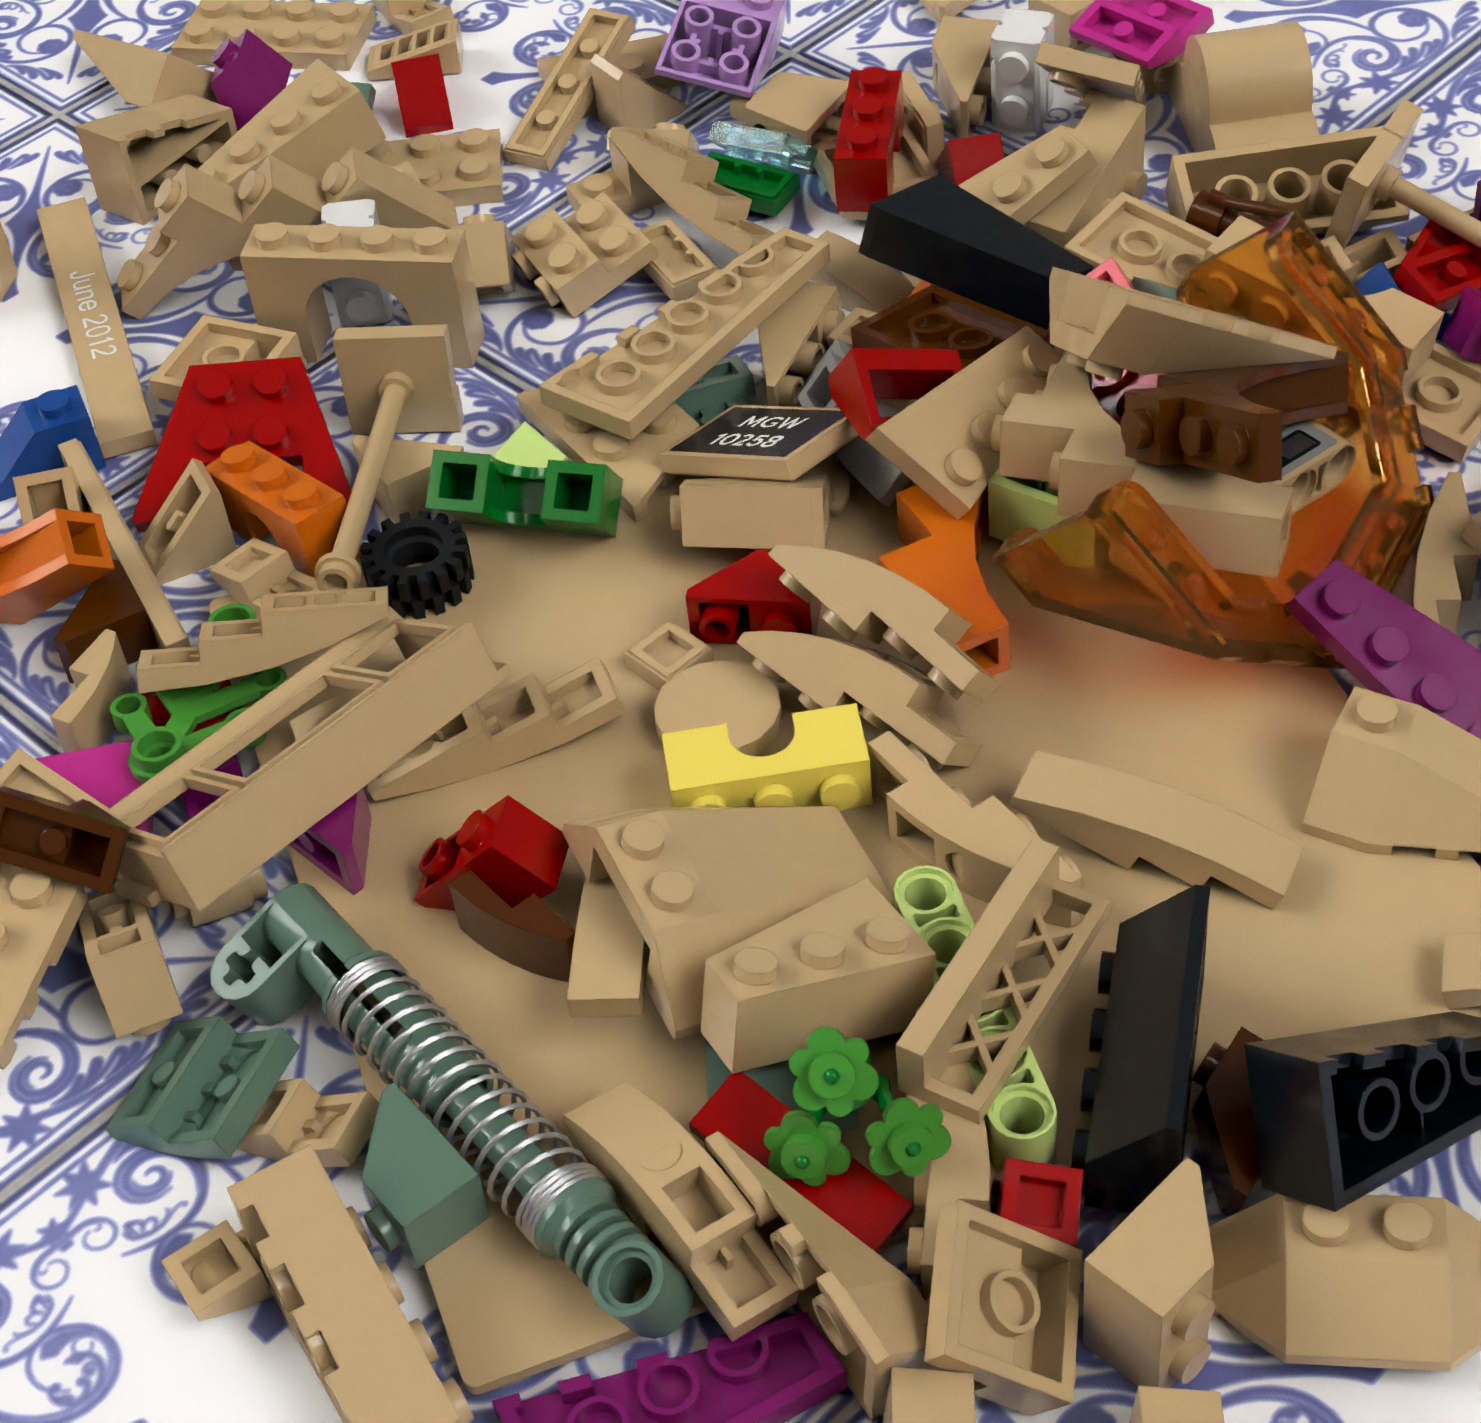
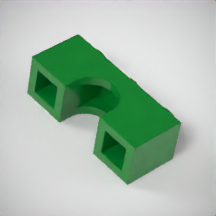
(501, 494)

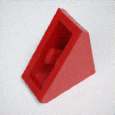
(422, 95)

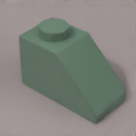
(417, 1183)

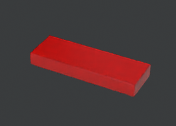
(853, 1199)

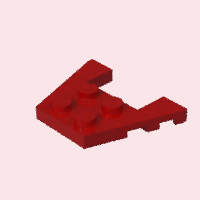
(240, 403)

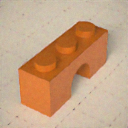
(277, 498)

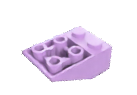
(723, 43)

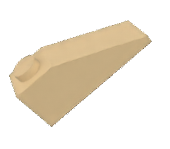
(128, 965)

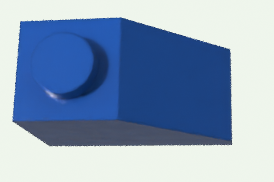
(37, 429)

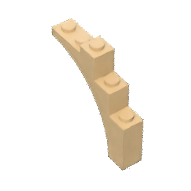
(210, 221)
(1080, 451)

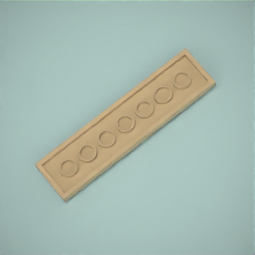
(1164, 248)

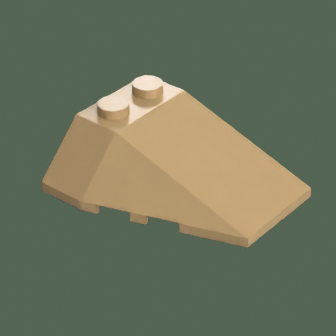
(1127, 329)
(713, 880)

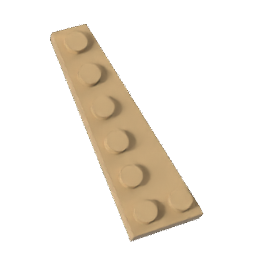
(690, 336)

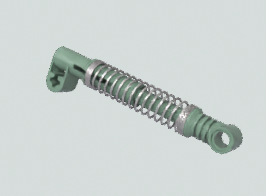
(568, 1207)

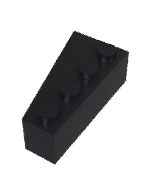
(1362, 1103)

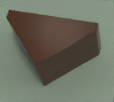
(106, 605)

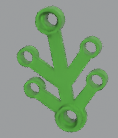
(160, 746)

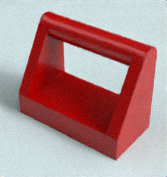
(886, 374)

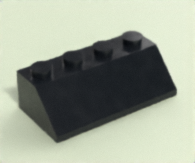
(1146, 1052)

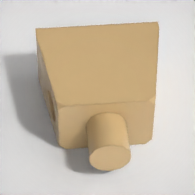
(795, 105)

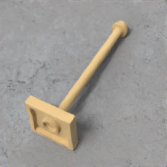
(1379, 177)
(391, 385)

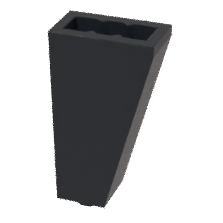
(966, 248)

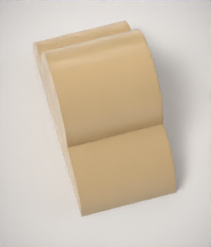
(1245, 86)

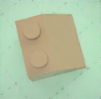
(1154, 1286)

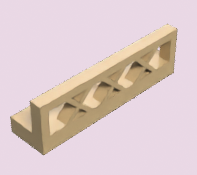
(977, 970)

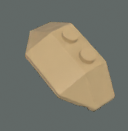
(1353, 1286)

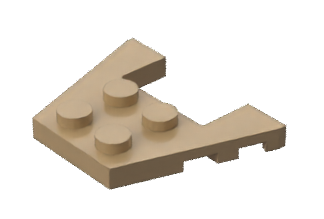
(34, 930)

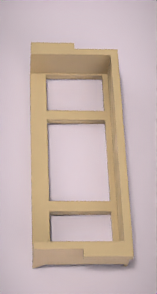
(313, 776)

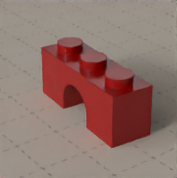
(867, 138)

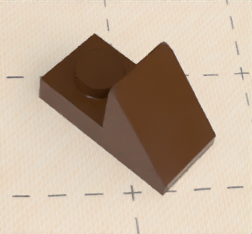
(61, 840)

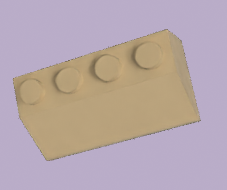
(1287, 173)

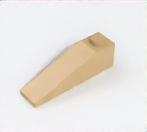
(1397, 780)

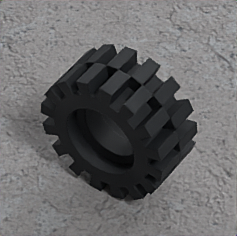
(415, 541)

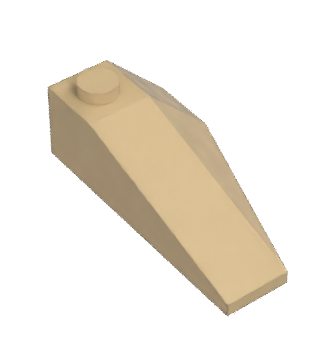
(143, 73)
(848, 1290)

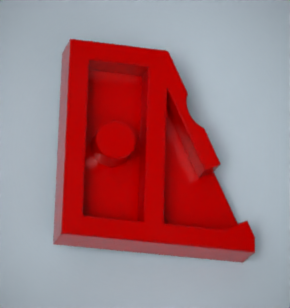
(1439, 267)

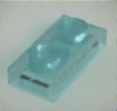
(768, 146)

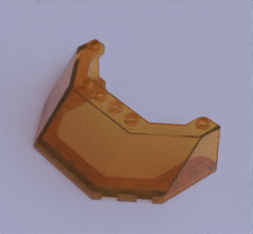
(1139, 573)

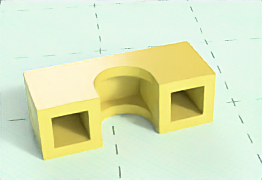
(818, 768)

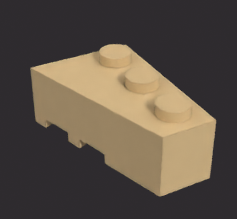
(1116, 139)
(146, 145)
(832, 965)

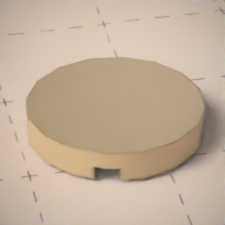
(720, 695)

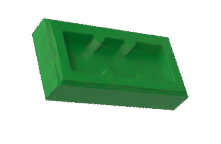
(766, 185)

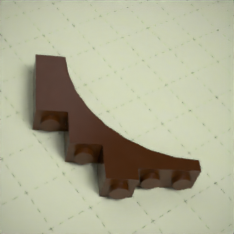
(1231, 415)

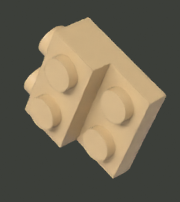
(582, 255)
(221, 341)
(1004, 1309)

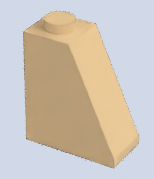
(752, 512)

